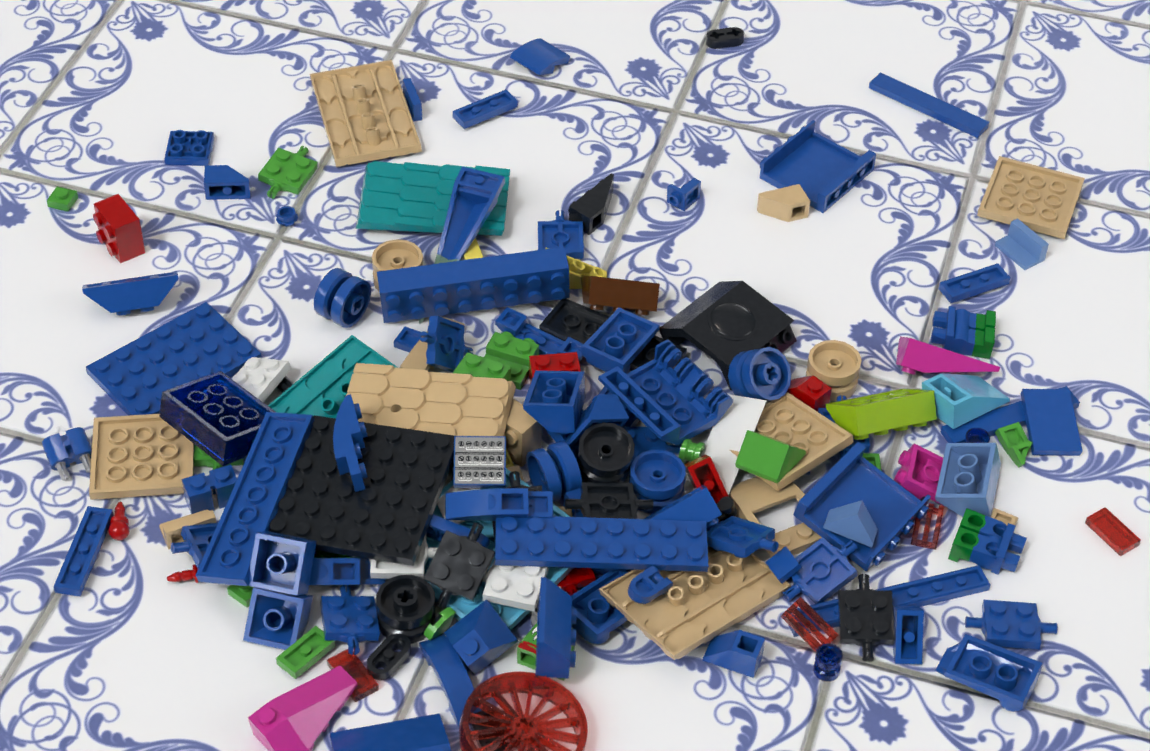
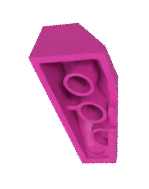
(929, 358)
(302, 713)

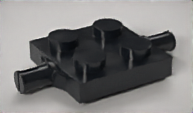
(608, 501)
(459, 565)
(866, 617)

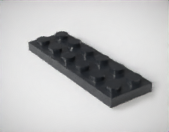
(581, 322)

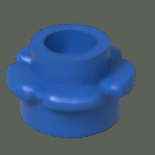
(286, 216)

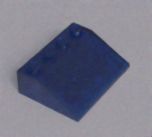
(215, 415)

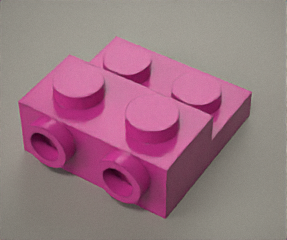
(919, 472)

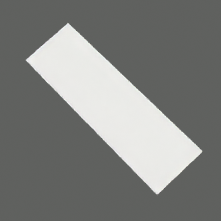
(729, 435)

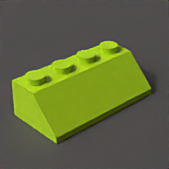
(884, 411)

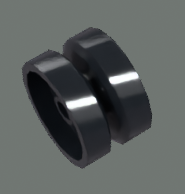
(605, 453)
(405, 607)

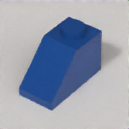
(225, 183)
(908, 634)

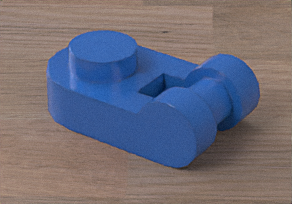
(648, 586)

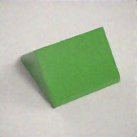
(767, 456)

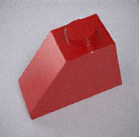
(810, 391)
(703, 472)

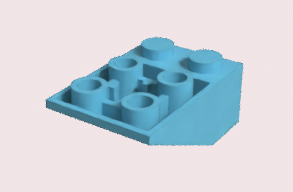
(963, 397)

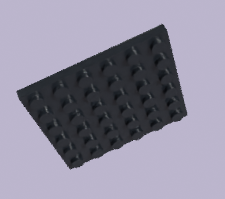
(385, 518)

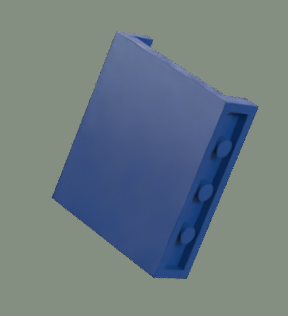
(818, 165)
(886, 501)

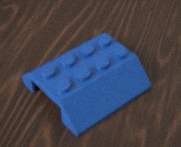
(669, 399)

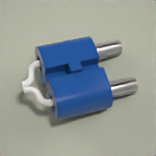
(67, 449)

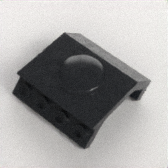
(730, 321)

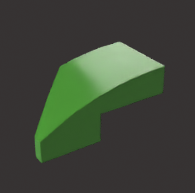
(1014, 442)

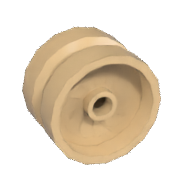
(395, 255)
(835, 365)

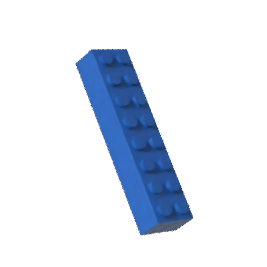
(474, 284)

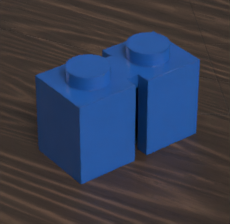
(199, 489)

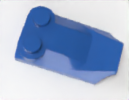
(619, 341)
(594, 614)
(991, 671)

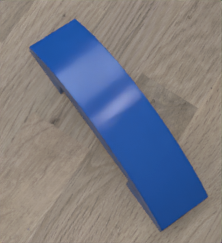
(517, 325)
(450, 673)

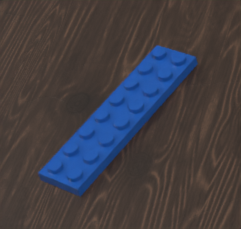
(255, 497)
(602, 543)

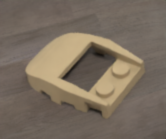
(756, 495)

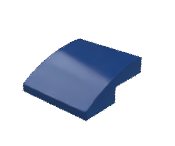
(540, 56)

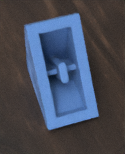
(852, 522)

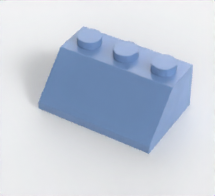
(969, 477)

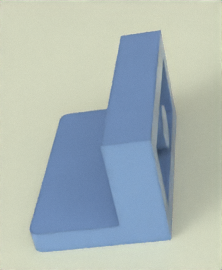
(1023, 245)

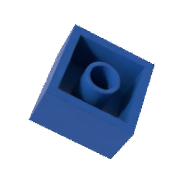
(281, 563)

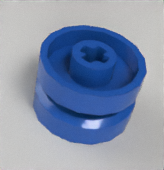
(342, 297)
(760, 374)
(554, 469)
(658, 477)

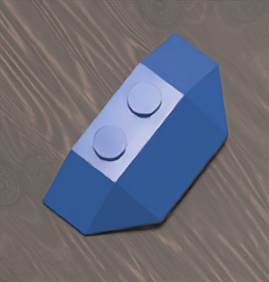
(131, 293)

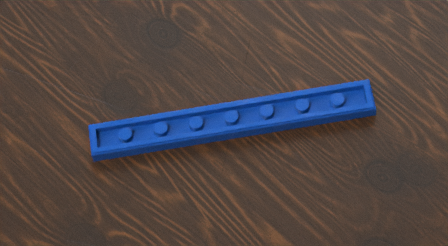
(915, 593)

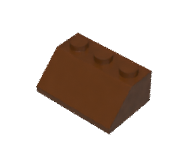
(620, 294)

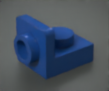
(684, 196)

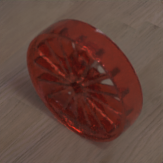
(522, 730)

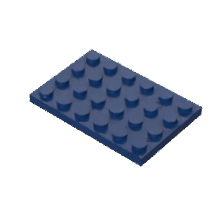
(169, 357)

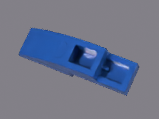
(348, 441)
(498, 503)
(342, 572)

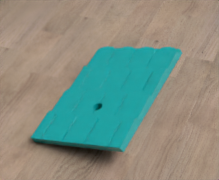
(418, 197)
(326, 384)

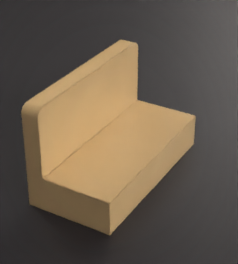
(172, 529)

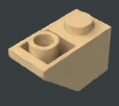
(784, 203)

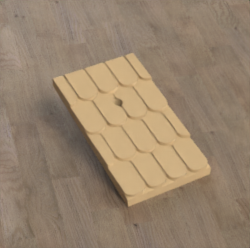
(364, 113)
(431, 400)
(698, 602)

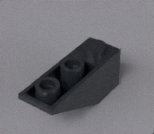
(593, 205)

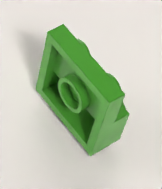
(513, 352)

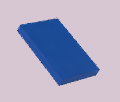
(1051, 422)

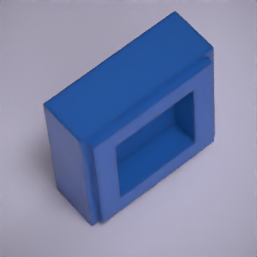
(407, 339)
(783, 564)

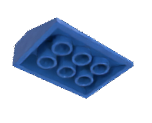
(411, 734)

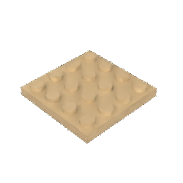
(1033, 194)
(802, 427)
(138, 457)

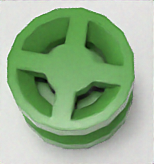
(690, 450)

